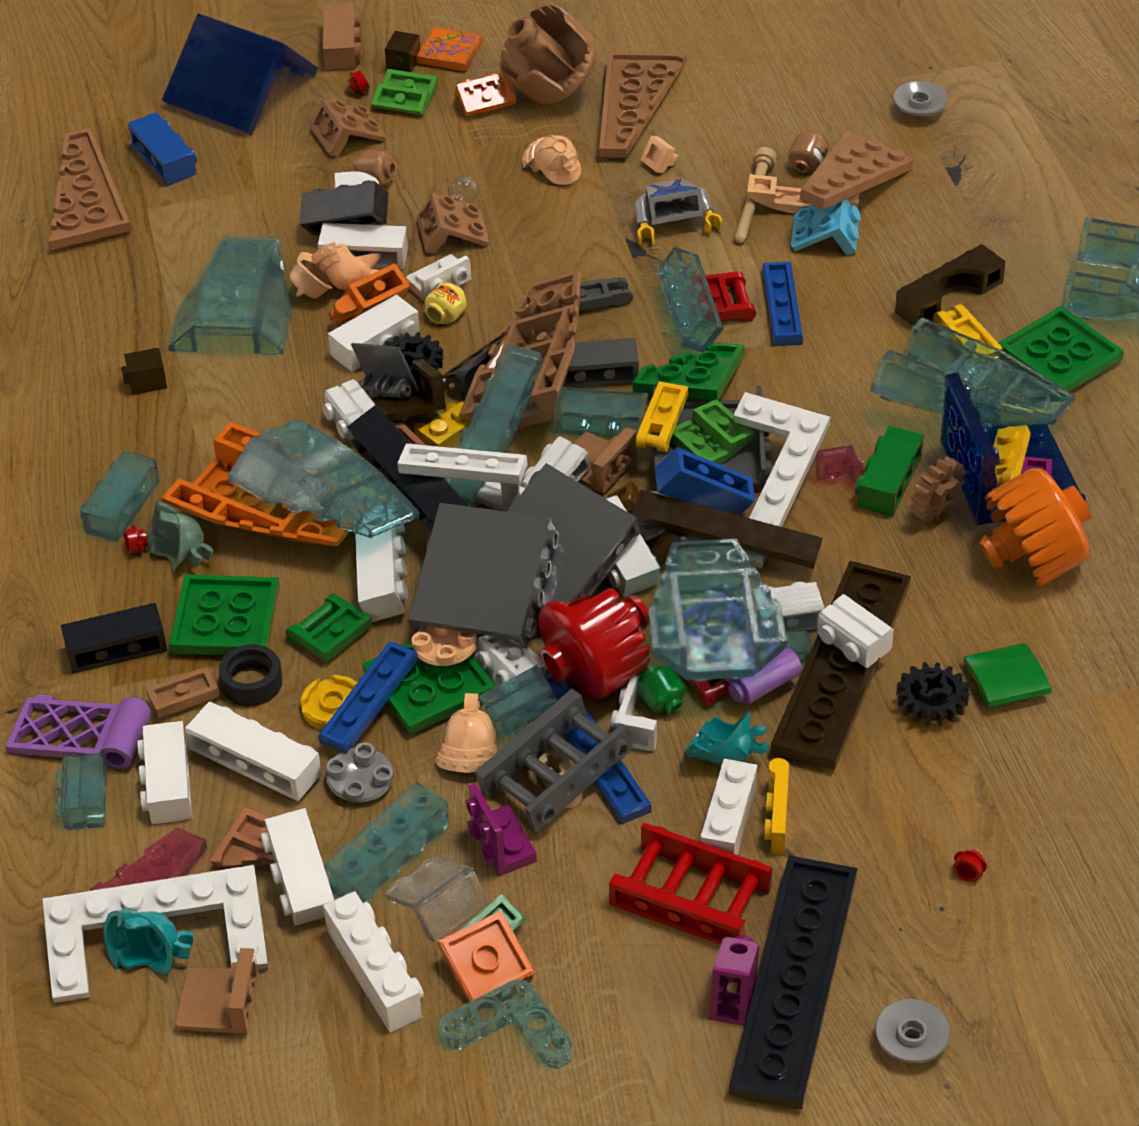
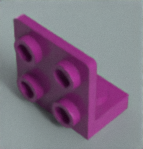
(499, 833)

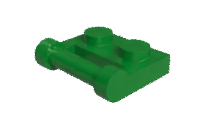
(332, 634)

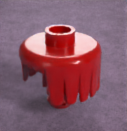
(595, 642)

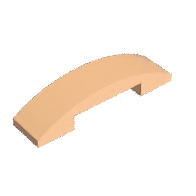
(785, 199)

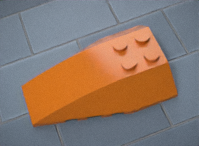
(228, 505)

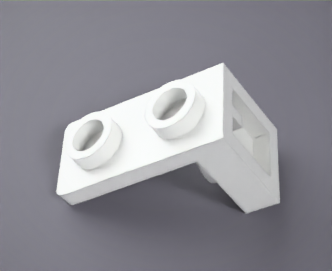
(641, 729)

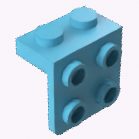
(815, 225)

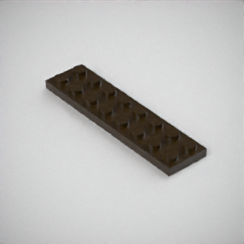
(830, 684)

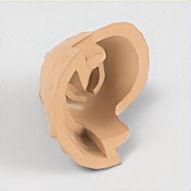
(555, 158)
(342, 266)
(467, 738)

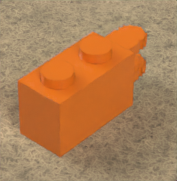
(369, 293)

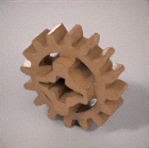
(938, 489)

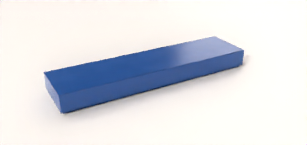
(782, 304)
(367, 697)

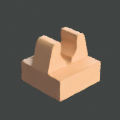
(658, 155)

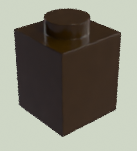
(402, 51)
(144, 371)

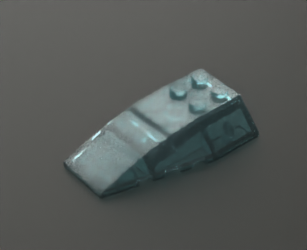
(237, 295)
(321, 477)
(714, 613)

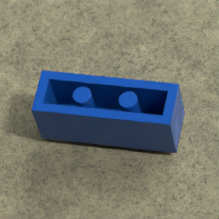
(162, 148)
(704, 482)

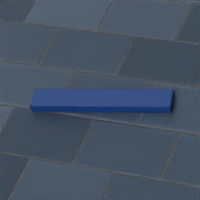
(616, 783)

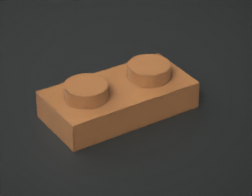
(182, 692)

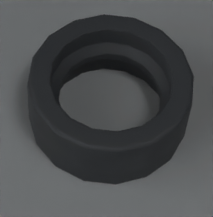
(250, 693)

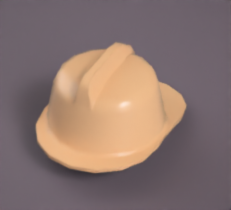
(309, 278)

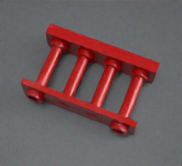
(680, 912)

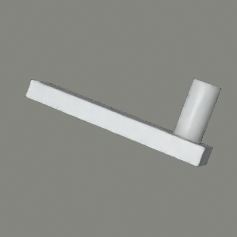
(466, 464)

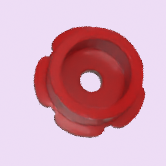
(358, 82)
(135, 540)
(969, 865)

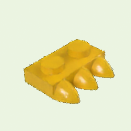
(442, 428)

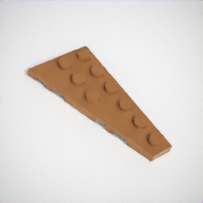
(632, 94)
(852, 168)
(85, 195)

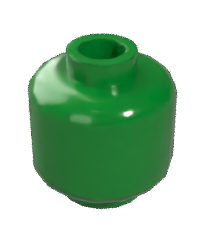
(661, 689)

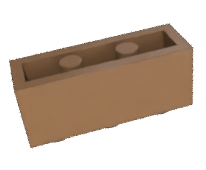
(341, 36)

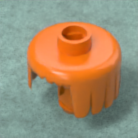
(1036, 519)

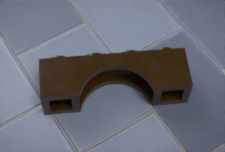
(973, 271)

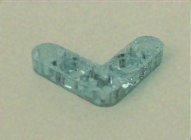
(517, 1012)

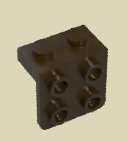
(431, 397)

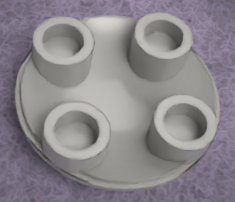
(359, 774)

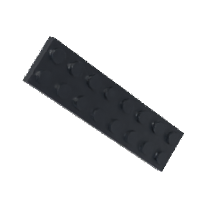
(793, 983)

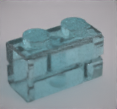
(518, 701)
(82, 791)

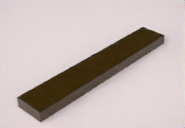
(716, 524)

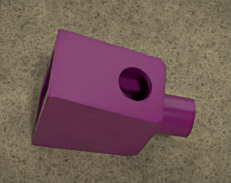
(735, 962)

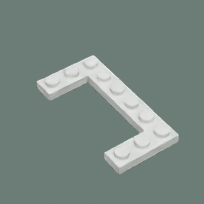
(804, 436)
(73, 913)

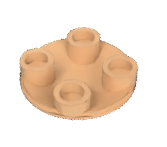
(443, 646)

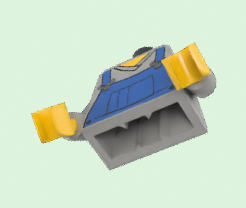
(673, 202)

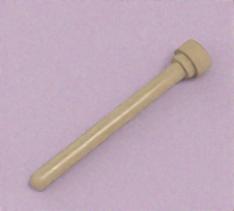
(764, 161)

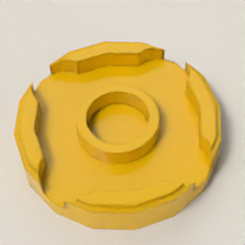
(324, 698)

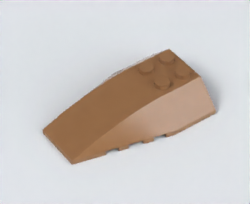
(543, 324)

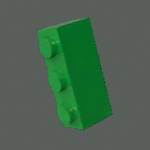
(889, 470)

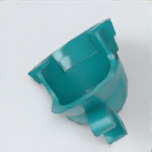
(722, 741)
(145, 940)

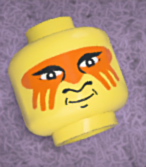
(445, 303)

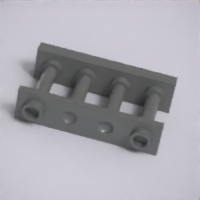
(534, 741)

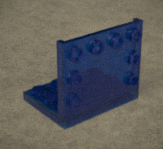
(229, 72)
(972, 446)

